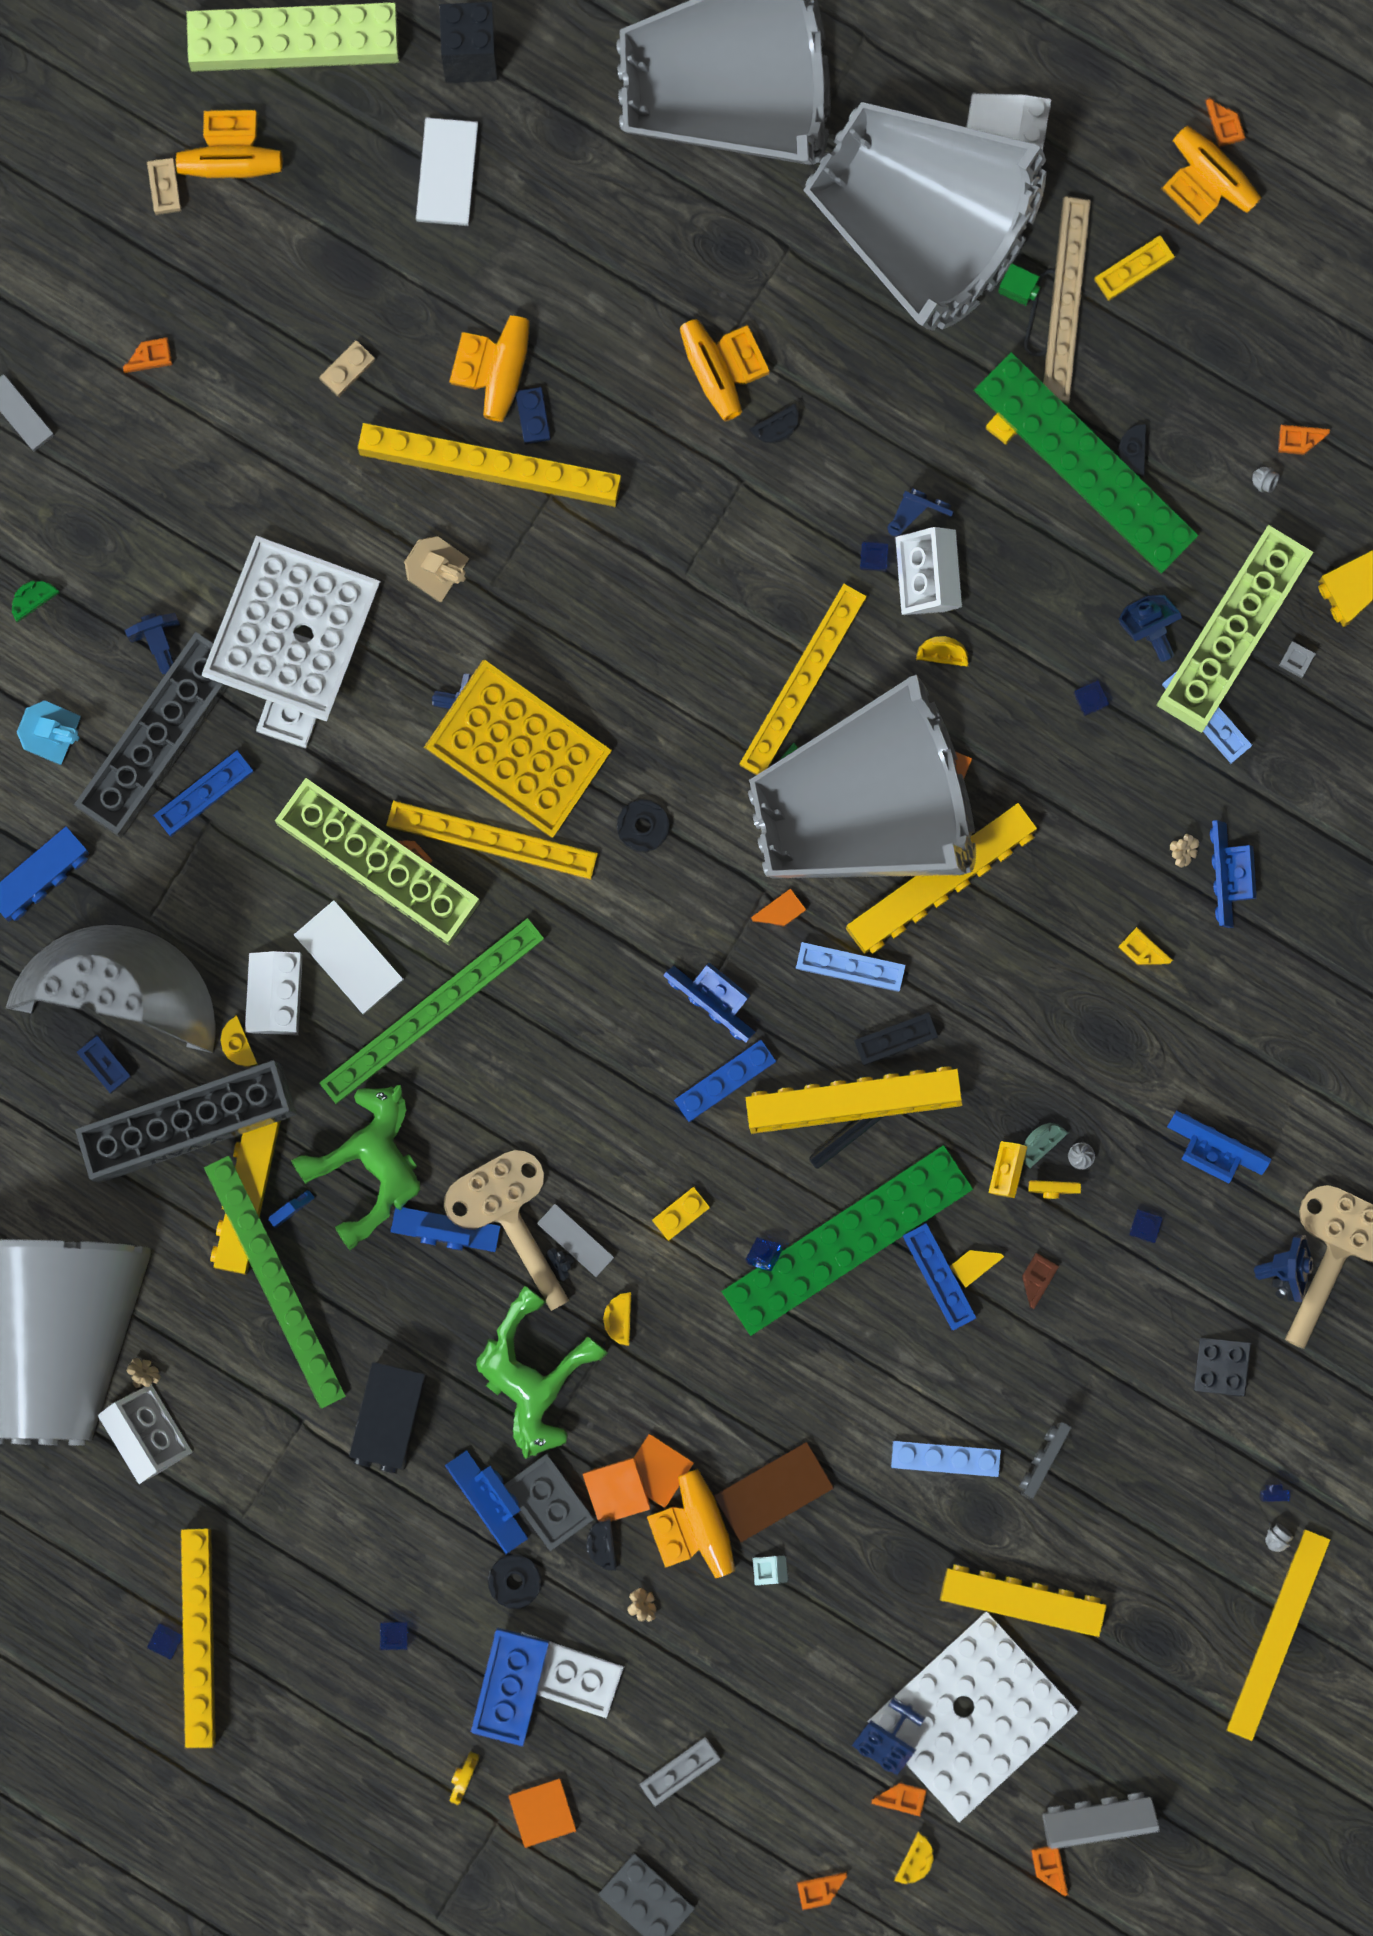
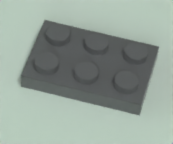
(1043, 1460)
(548, 1502)
(645, 1899)

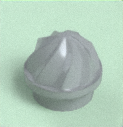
(1265, 479)
(1081, 1155)
(1278, 1538)

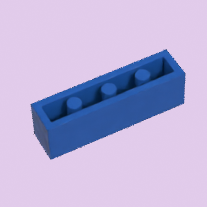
(39, 873)

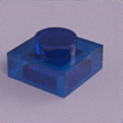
(873, 556)
(1091, 698)
(1145, 1226)
(764, 1254)
(1274, 1493)
(394, 1636)
(165, 1641)

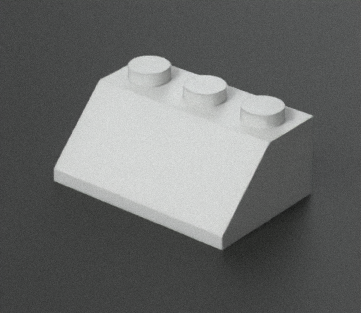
(928, 571)
(273, 993)
(144, 1433)

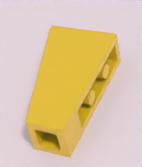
(1349, 588)

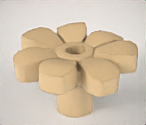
(1184, 850)
(142, 1373)
(642, 1605)

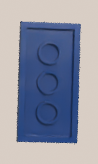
(510, 1686)

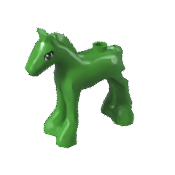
(378, 1154)
(526, 1385)

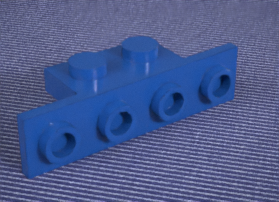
(1233, 873)
(716, 995)
(1214, 1151)
(440, 1228)
(489, 1499)

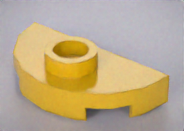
(943, 650)
(236, 1044)
(1052, 1189)
(618, 1318)
(462, 1778)
(917, 1861)

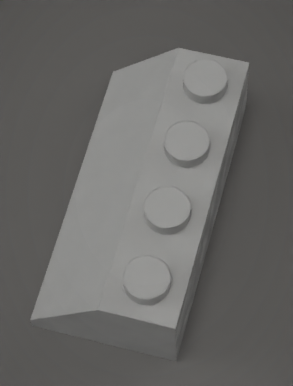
(1099, 1822)

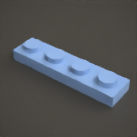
(1223, 733)
(850, 967)
(945, 1459)

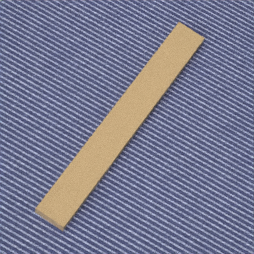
(1066, 297)

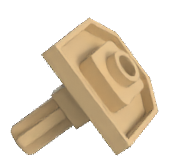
(435, 566)

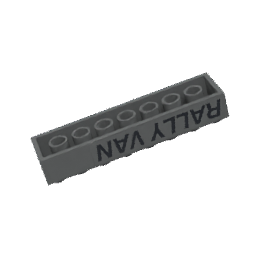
(152, 741)
(186, 1122)

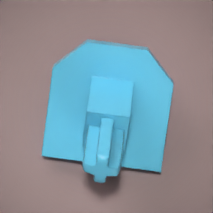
(48, 730)

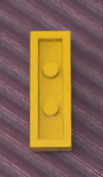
(1134, 268)

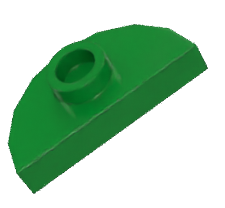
(31, 597)

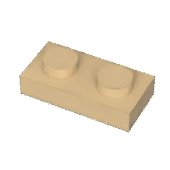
(164, 186)
(347, 368)

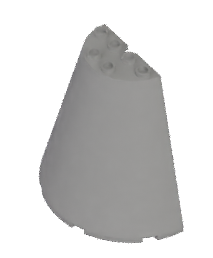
(729, 77)
(929, 206)
(868, 797)
(124, 976)
(62, 1334)

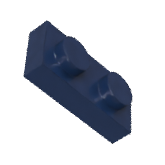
(532, 415)
(104, 1064)

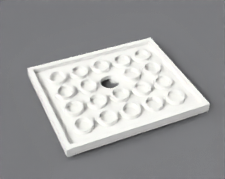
(271, 599)
(1010, 1720)

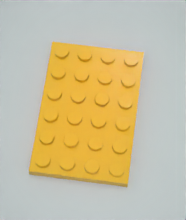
(517, 748)

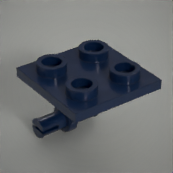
(911, 507)
(885, 1746)

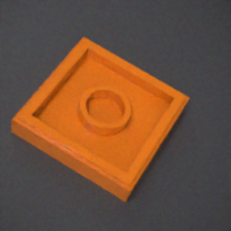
(660, 1469)
(617, 1490)
(542, 1813)

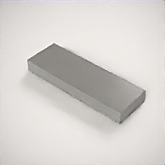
(22, 416)
(575, 1240)
(680, 1771)

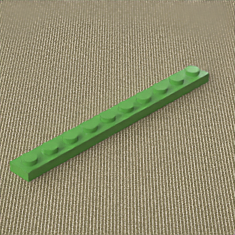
(431, 1011)
(274, 1282)

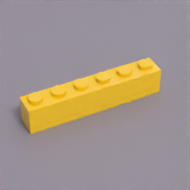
(253, 1166)
(1023, 1602)

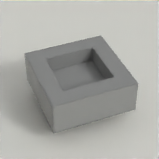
(1296, 659)

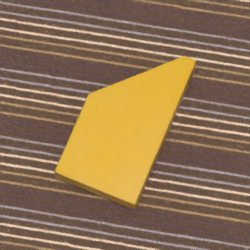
(1143, 950)
(973, 1265)

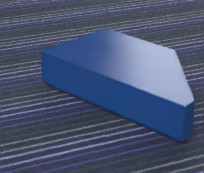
(290, 1209)

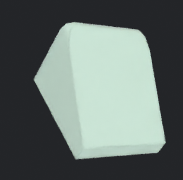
(770, 1570)

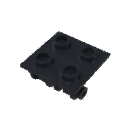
(1222, 1367)

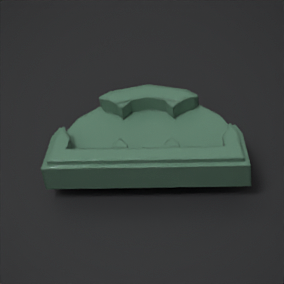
(1042, 1141)

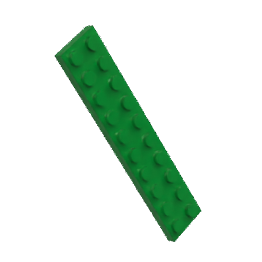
(1085, 463)
(847, 1240)

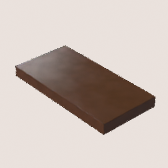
(773, 1492)

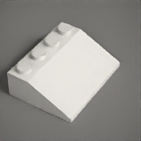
(1010, 116)

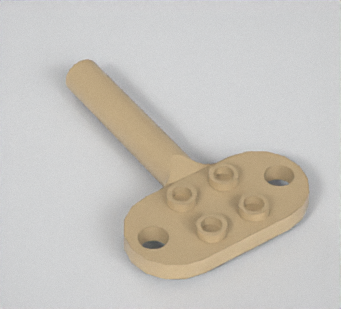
(496, 1195)
(1347, 1230)

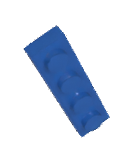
(203, 793)
(725, 1081)
(939, 1277)

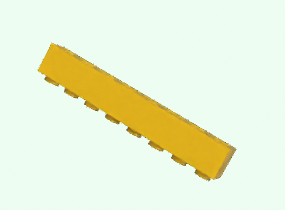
(922, 892)
(853, 1101)
(198, 1638)

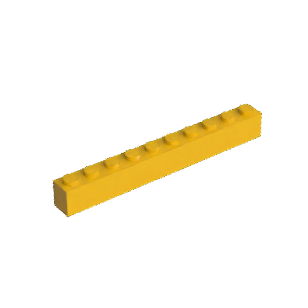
(489, 465)

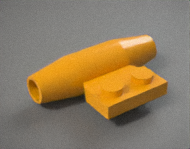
(230, 149)
(1207, 179)
(721, 365)
(493, 366)
(693, 1528)

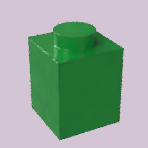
(1019, 285)

